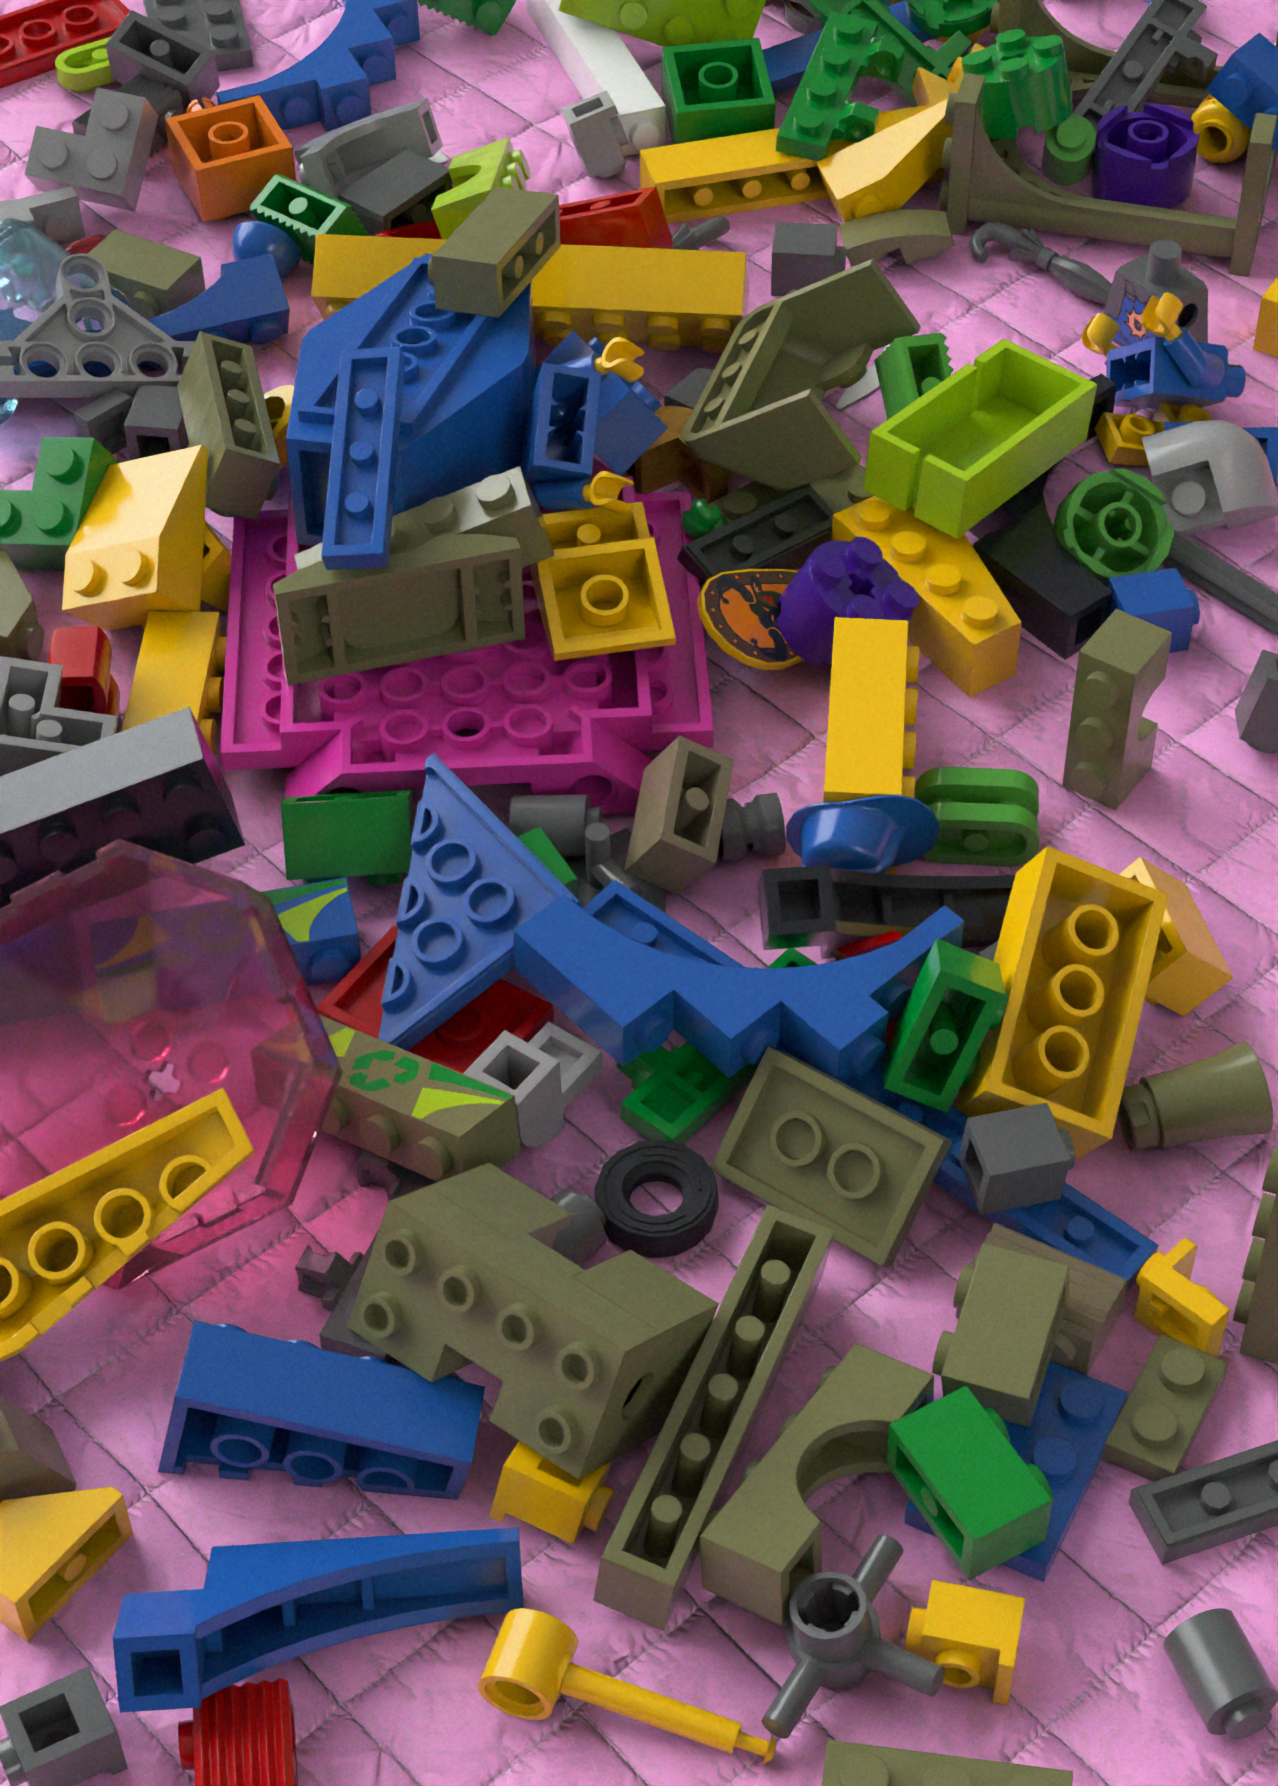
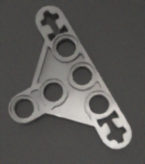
(60, 342)

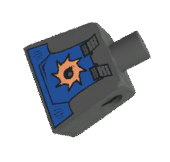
(1155, 275)

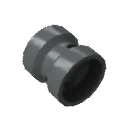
(754, 826)

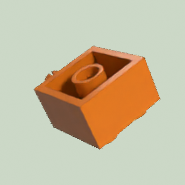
(227, 154)

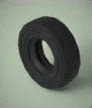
(656, 1162)

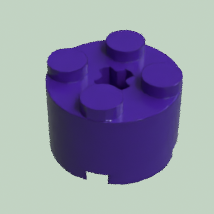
(1145, 156)
(845, 583)

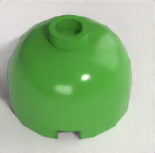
(1115, 524)

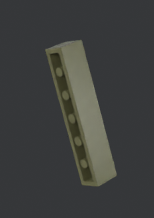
(712, 1418)

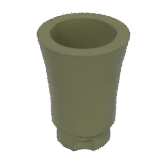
(1198, 1102)

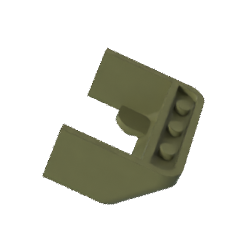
(766, 392)

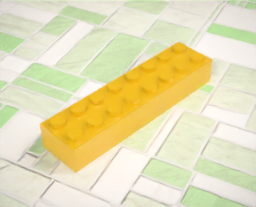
(594, 290)

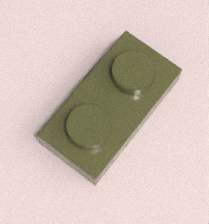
(1165, 1410)

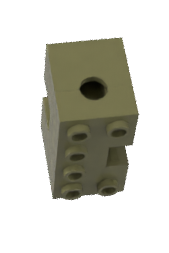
(580, 1351)

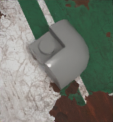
(1211, 476)

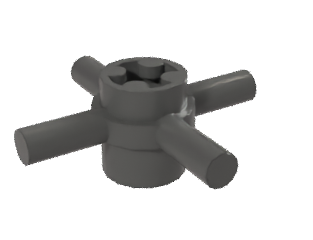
(839, 1640)

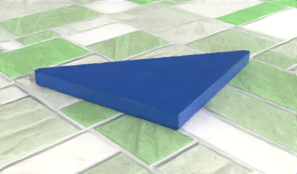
(457, 908)

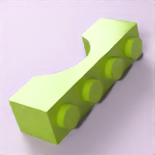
(474, 178)

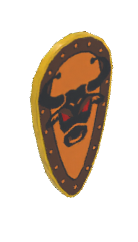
(742, 616)

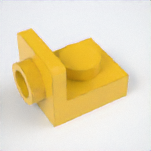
(1175, 1305)

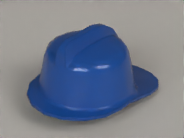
(863, 833)

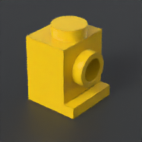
(551, 1497)
(969, 1635)

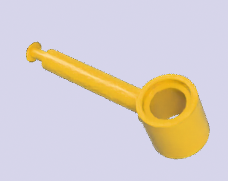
(535, 1666)

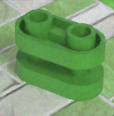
(981, 815)

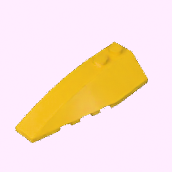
(104, 1209)

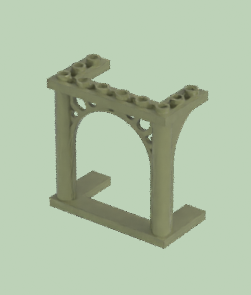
(1009, 192)

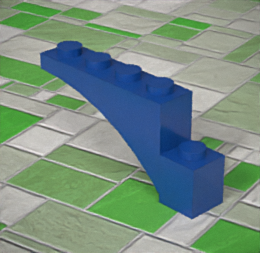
(302, 1597)

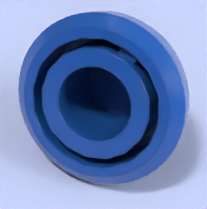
(260, 238)

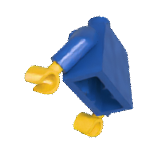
(1161, 368)
(562, 431)

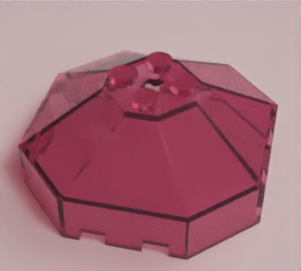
(143, 971)

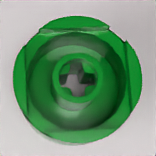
(1023, 83)

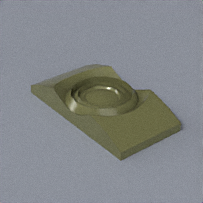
(426, 604)

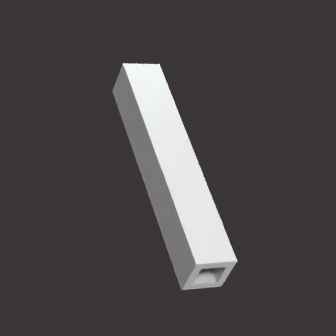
(601, 62)

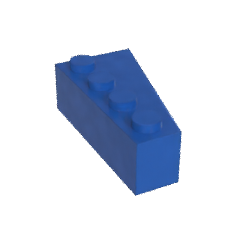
(318, 1416)

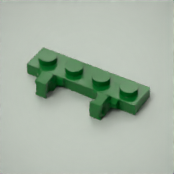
(890, 29)
(823, 101)
(681, 1087)

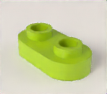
(84, 67)

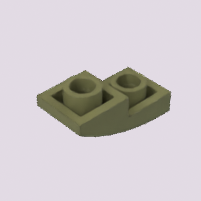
(915, 231)

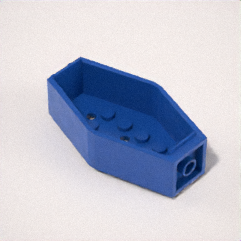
(460, 400)

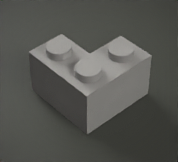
(104, 163)
(32, 719)

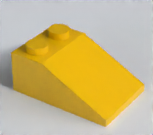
(140, 542)

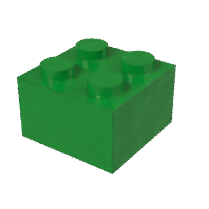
(716, 90)

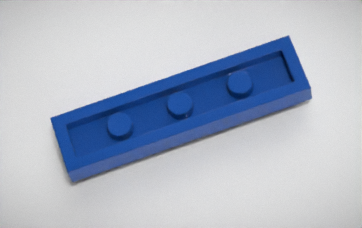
(363, 459)

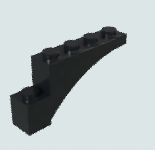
(846, 906)

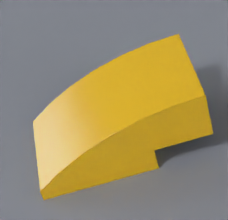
(602, 584)

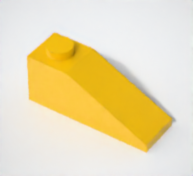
(887, 166)

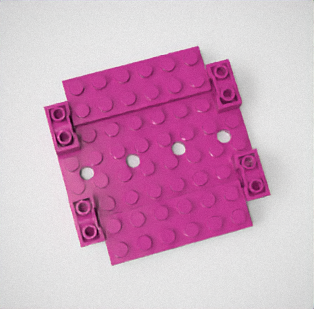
(538, 719)

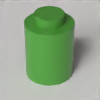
(1068, 151)

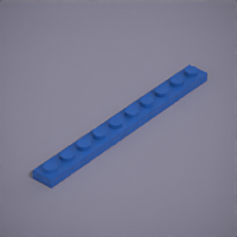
(1068, 1224)

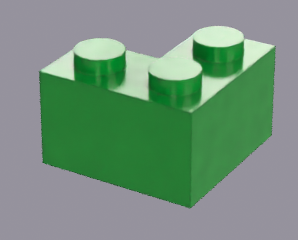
(43, 521)

